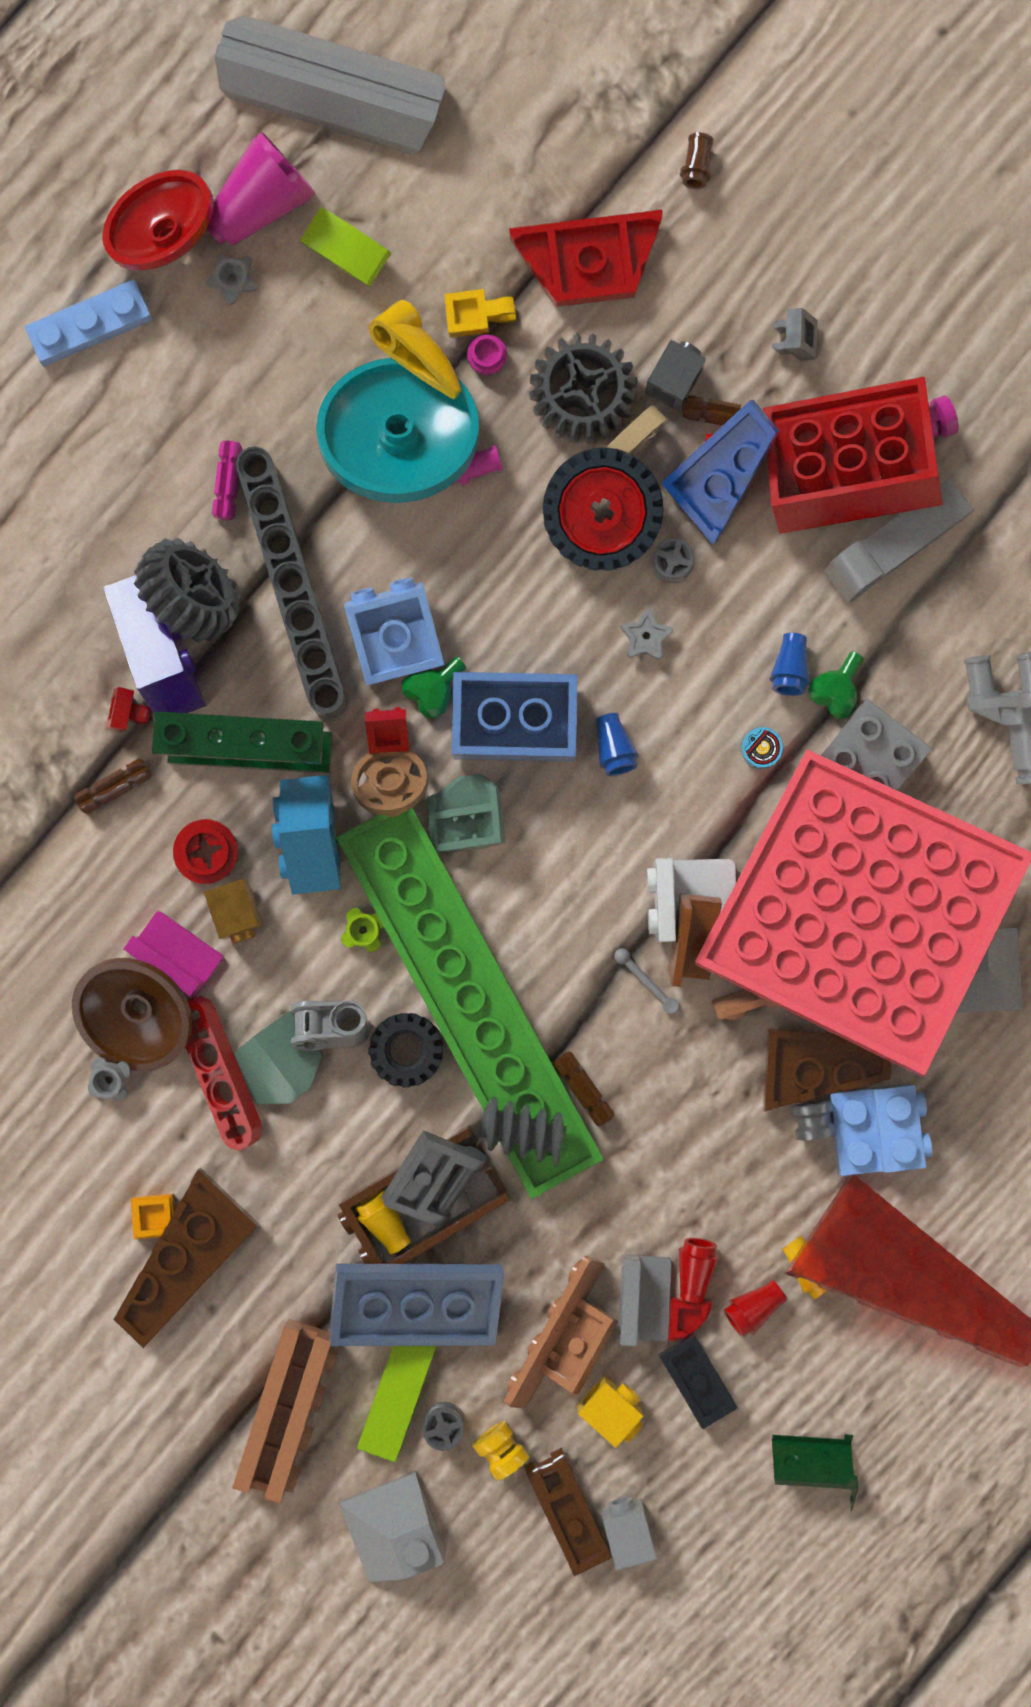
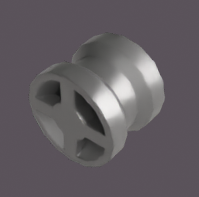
(675, 553)
(814, 1120)
(445, 1434)

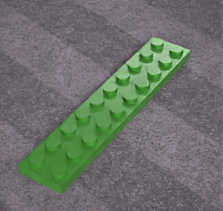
(464, 987)

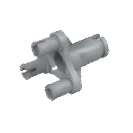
(1006, 708)

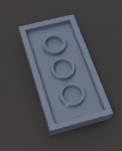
(416, 1304)

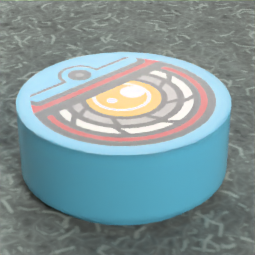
(761, 748)

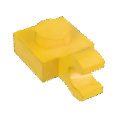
(470, 312)

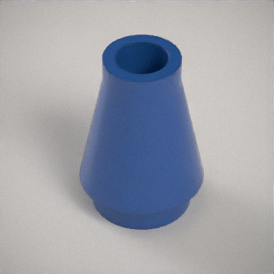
(791, 667)
(614, 745)

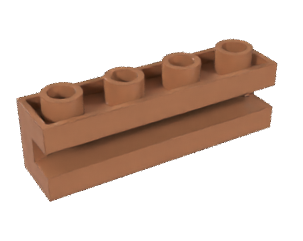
(284, 1411)

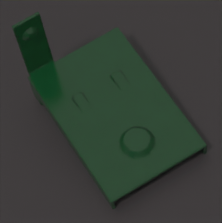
(814, 1463)

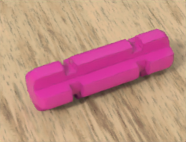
(226, 481)

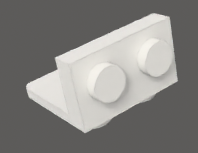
(693, 877)

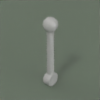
(669, 1005)

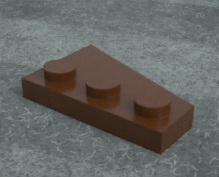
(815, 1065)

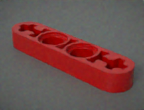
(224, 1070)

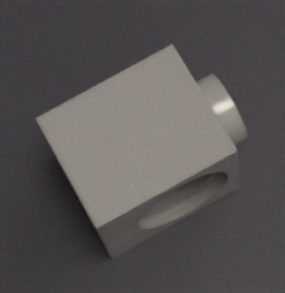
(628, 1533)

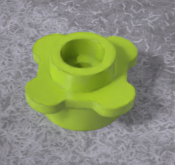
(353, 937)

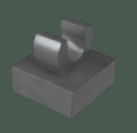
(800, 334)

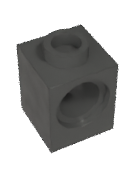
(675, 374)

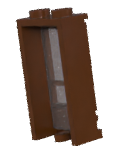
(479, 1197)

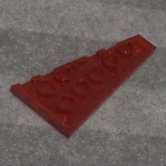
(898, 1269)

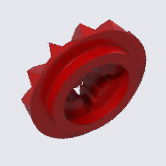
(189, 841)

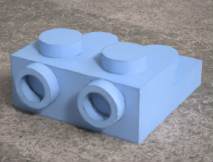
(393, 631)
(880, 1129)

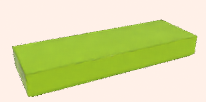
(395, 1400)

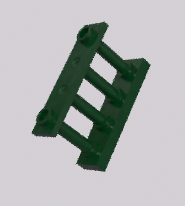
(242, 742)

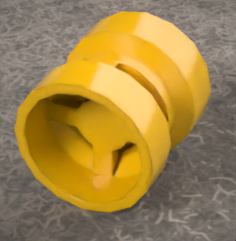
(500, 1450)

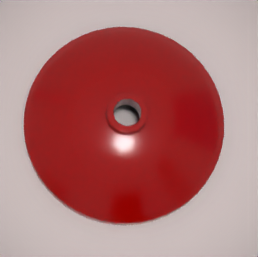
(158, 220)

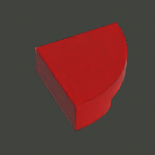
(686, 1317)

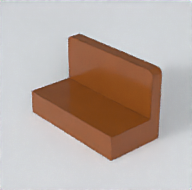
(692, 926)

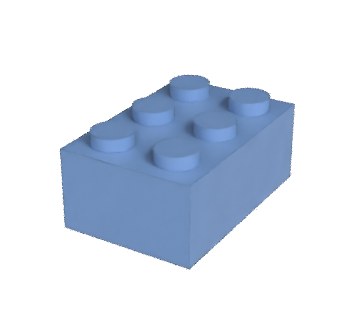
(514, 716)

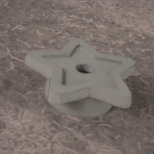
(228, 267)
(638, 644)

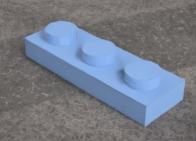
(88, 323)

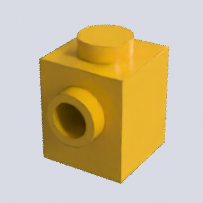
(612, 1411)

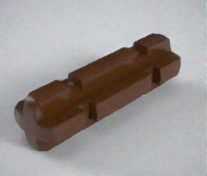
(713, 412)
(112, 786)
(584, 1089)

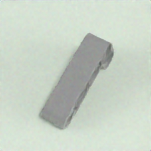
(895, 543)

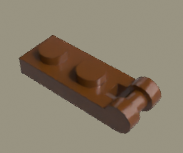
(568, 1513)

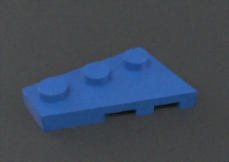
(721, 469)

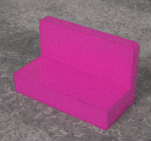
(175, 952)

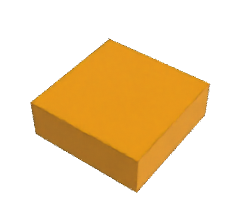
(151, 1215)

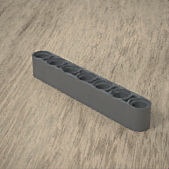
(282, 566)

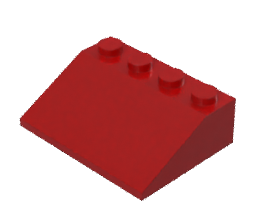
(853, 456)

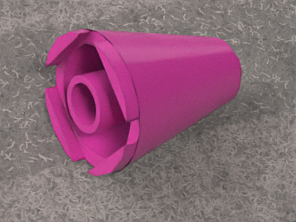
(257, 193)

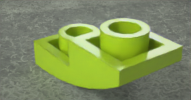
(345, 246)

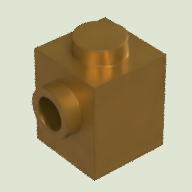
(234, 911)

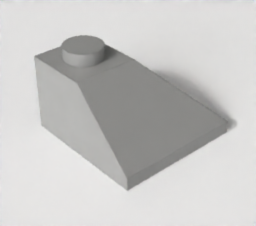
(997, 978)
(394, 1530)

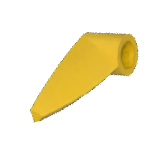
(401, 337)

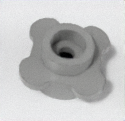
(98, 1084)

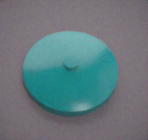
(395, 433)

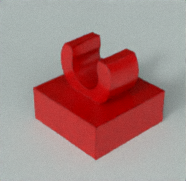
(124, 710)
(387, 731)

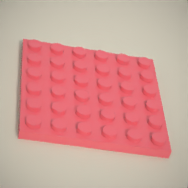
(865, 912)

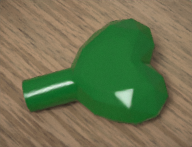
(432, 688)
(837, 688)

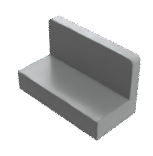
(644, 1299)

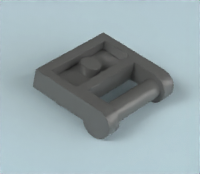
(424, 1174)

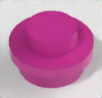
(487, 354)

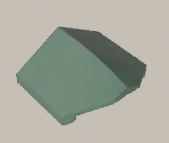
(466, 815)
(273, 1068)

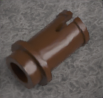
(696, 171)

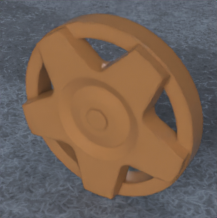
(389, 783)

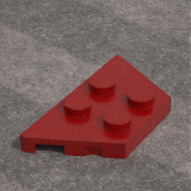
(589, 256)

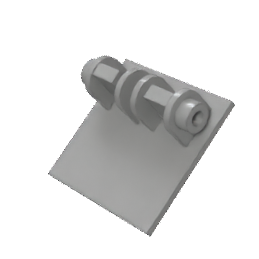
(877, 746)

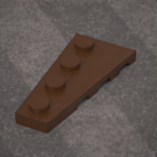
(193, 1246)

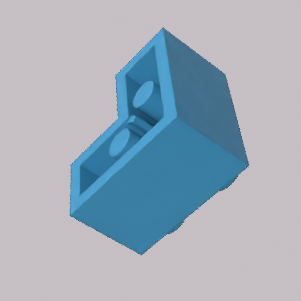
(307, 835)

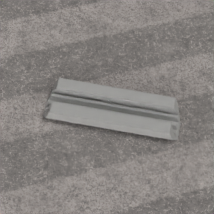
(327, 84)

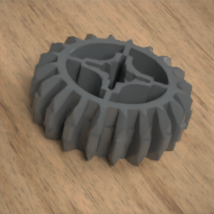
(571, 358)
(187, 590)

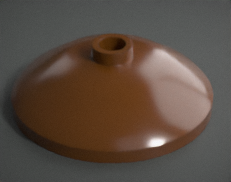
(121, 1026)

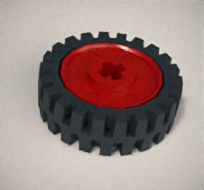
(573, 519)

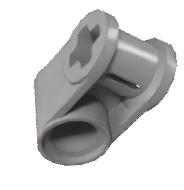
(319, 1025)

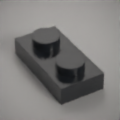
(698, 1381)

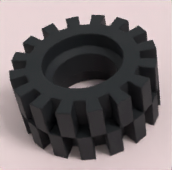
(381, 1056)

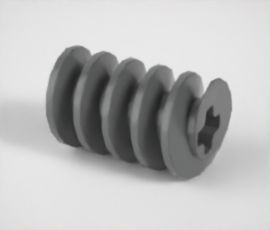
(522, 1130)

